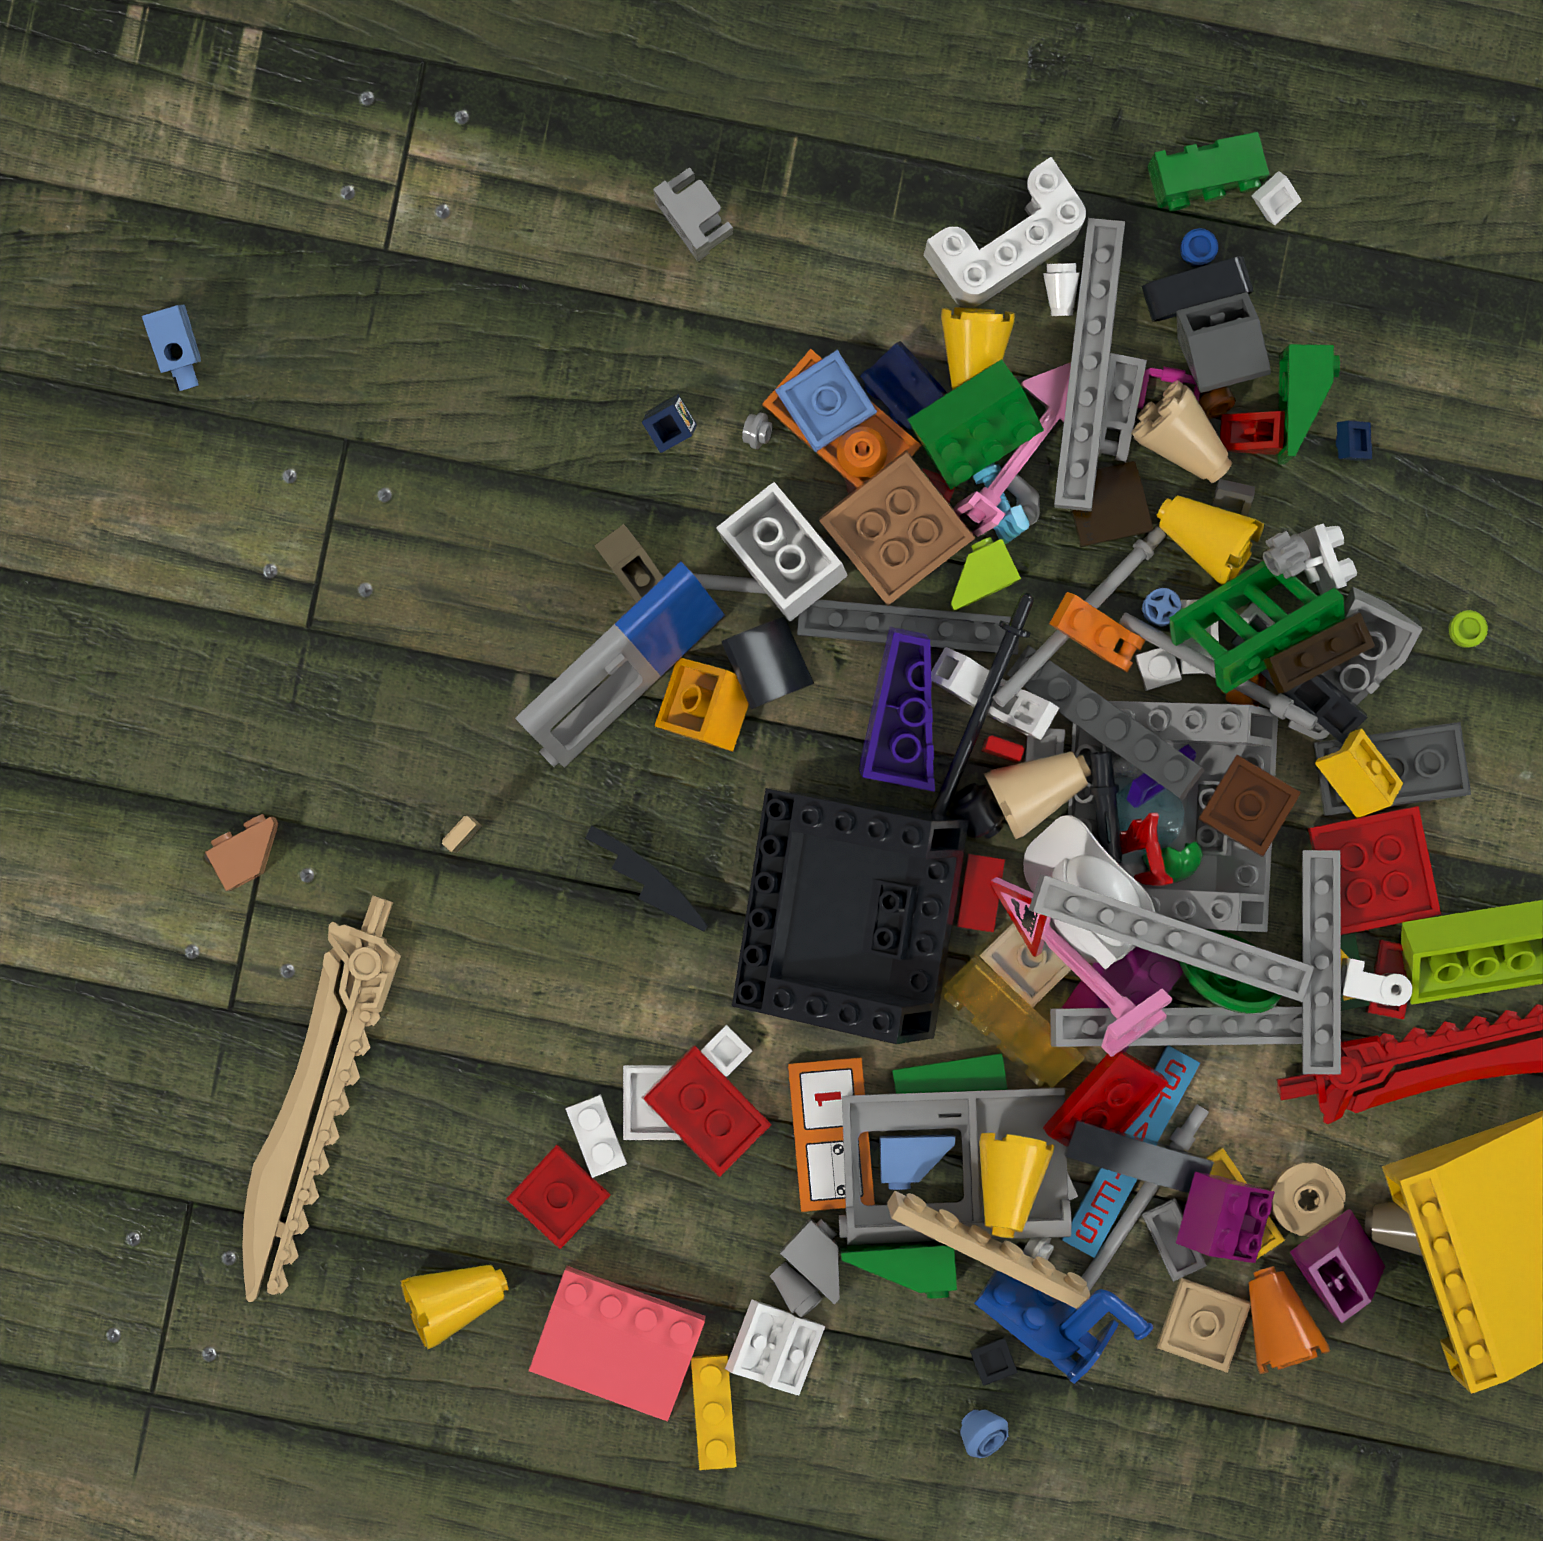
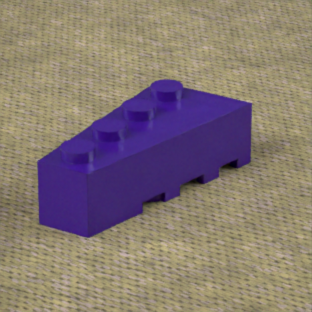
(900, 723)

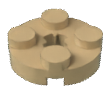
(1287, 1194)

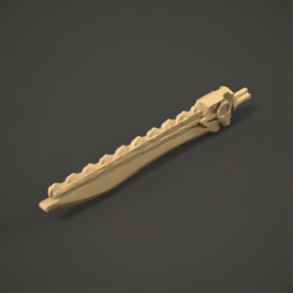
(364, 989)

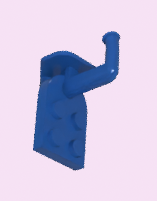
(1055, 1327)

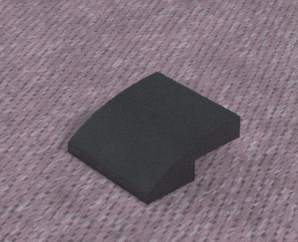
(767, 662)

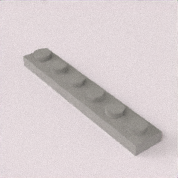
(1322, 950)

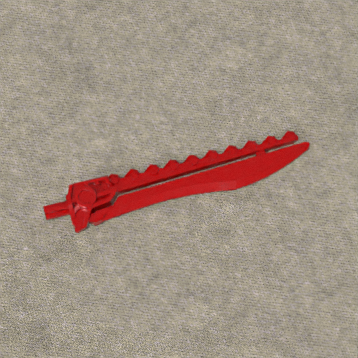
(1371, 1058)

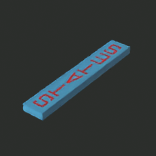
(1111, 1189)

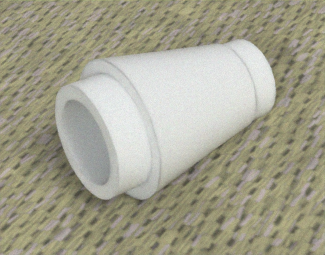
(1061, 288)

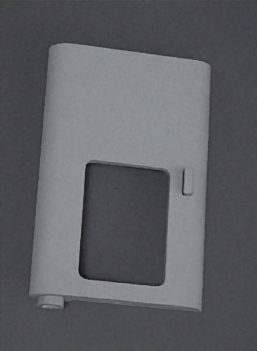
(992, 1111)

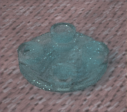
(1165, 804)

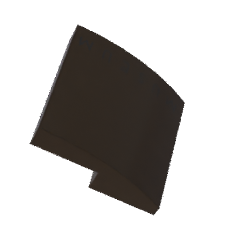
(1117, 507)

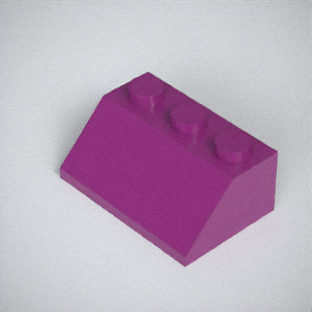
(1133, 976)

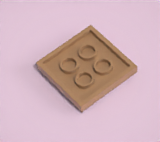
(896, 528)

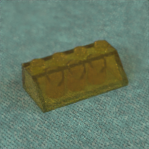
(1011, 1019)

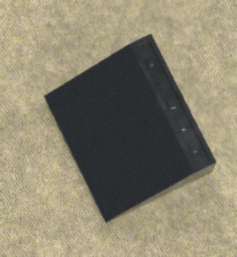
(850, 915)

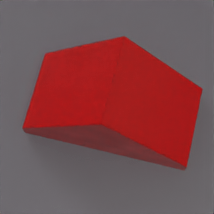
(1253, 432)

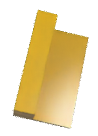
(1361, 775)

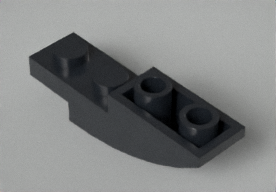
(1319, 697)

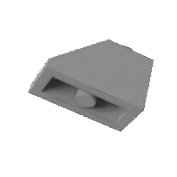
(816, 1256)

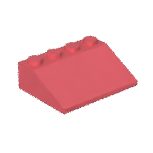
(617, 1343)

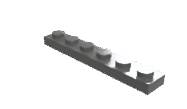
(872, 624)
(1112, 726)

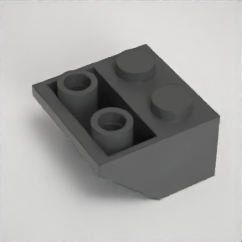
(1222, 342)

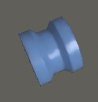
(1164, 601)

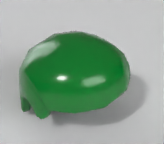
(1182, 863)

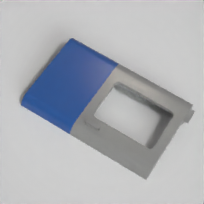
(633, 653)

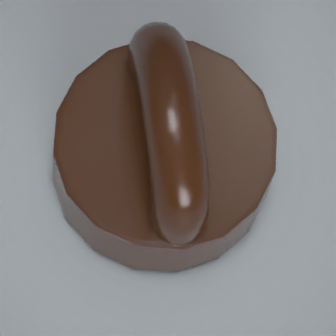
(1217, 401)

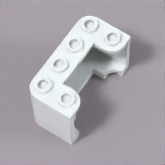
(980, 274)

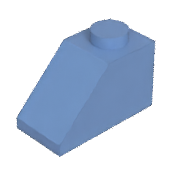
(910, 1157)

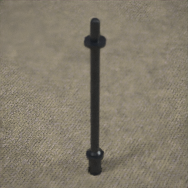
(1014, 630)

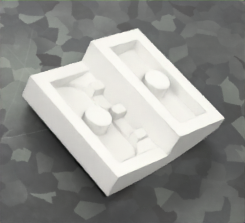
(775, 1347)

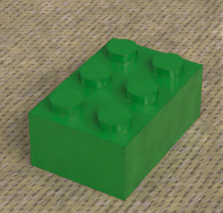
(976, 424)

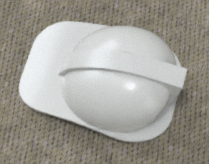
(1074, 856)

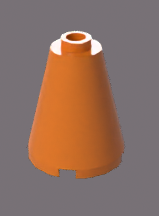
(1281, 1323)

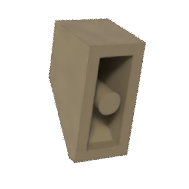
(629, 562)

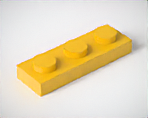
(713, 1412)

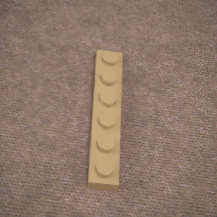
(979, 1245)

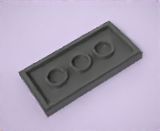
(1424, 758)

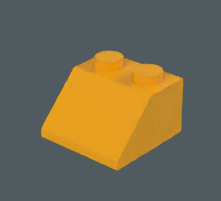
(703, 704)

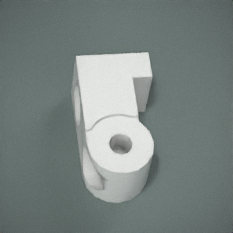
(1382, 989)

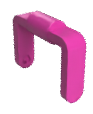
(1168, 375)

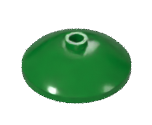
(1229, 992)

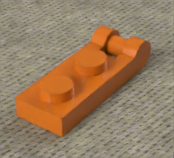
(1096, 631)

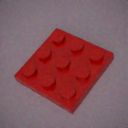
(1382, 869)

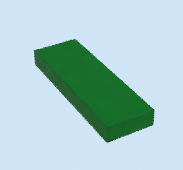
(959, 1075)

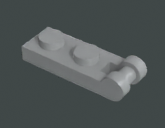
(1121, 403)

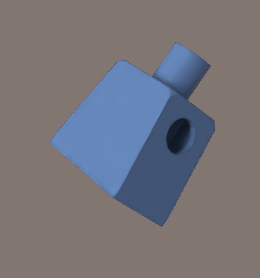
(164, 330)

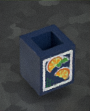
(669, 423)

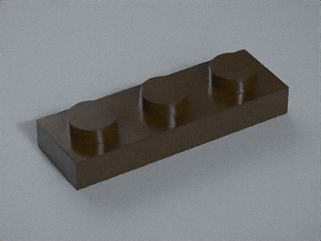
(1319, 652)

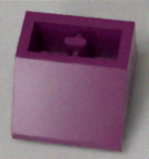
(1225, 1218)
(1340, 1266)

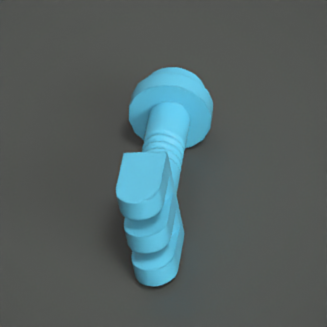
(1015, 519)

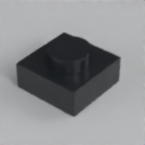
(993, 1361)

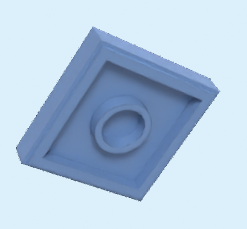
(826, 401)

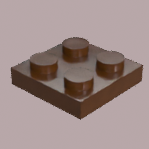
(1249, 805)

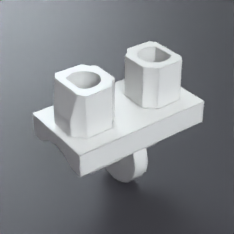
(1322, 562)

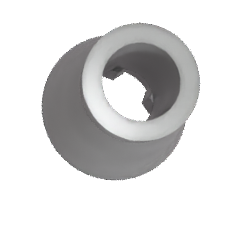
(796, 1290)

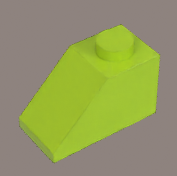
(984, 573)

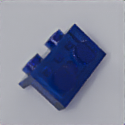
(902, 384)

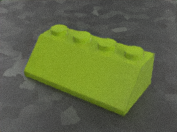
(1474, 952)

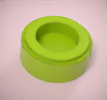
(1468, 629)

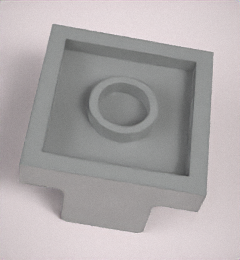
(692, 213)

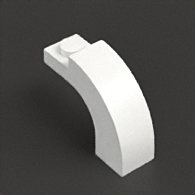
(965, 681)

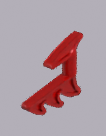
(1144, 836)

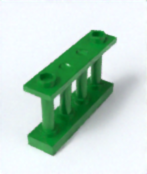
(1246, 660)

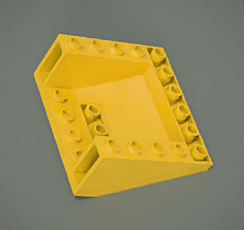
(1482, 1243)

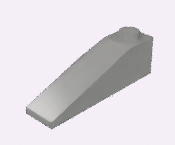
(1393, 640)

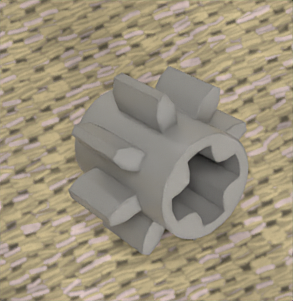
(1286, 554)

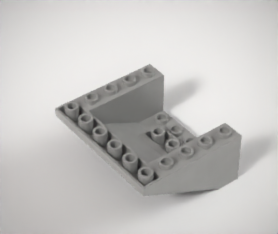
(1231, 881)

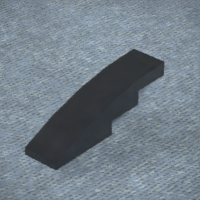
(657, 889)
(1135, 1156)

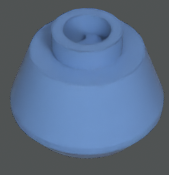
(983, 1433)

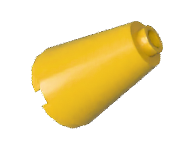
(974, 340)
(1210, 535)
(1011, 1179)
(451, 1300)

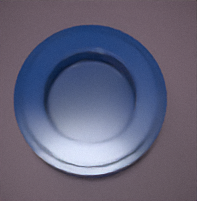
(1199, 247)

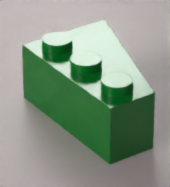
(1208, 171)

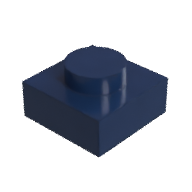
(1354, 440)

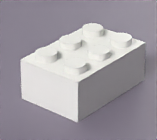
(782, 551)

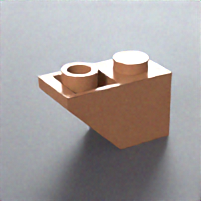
(245, 855)

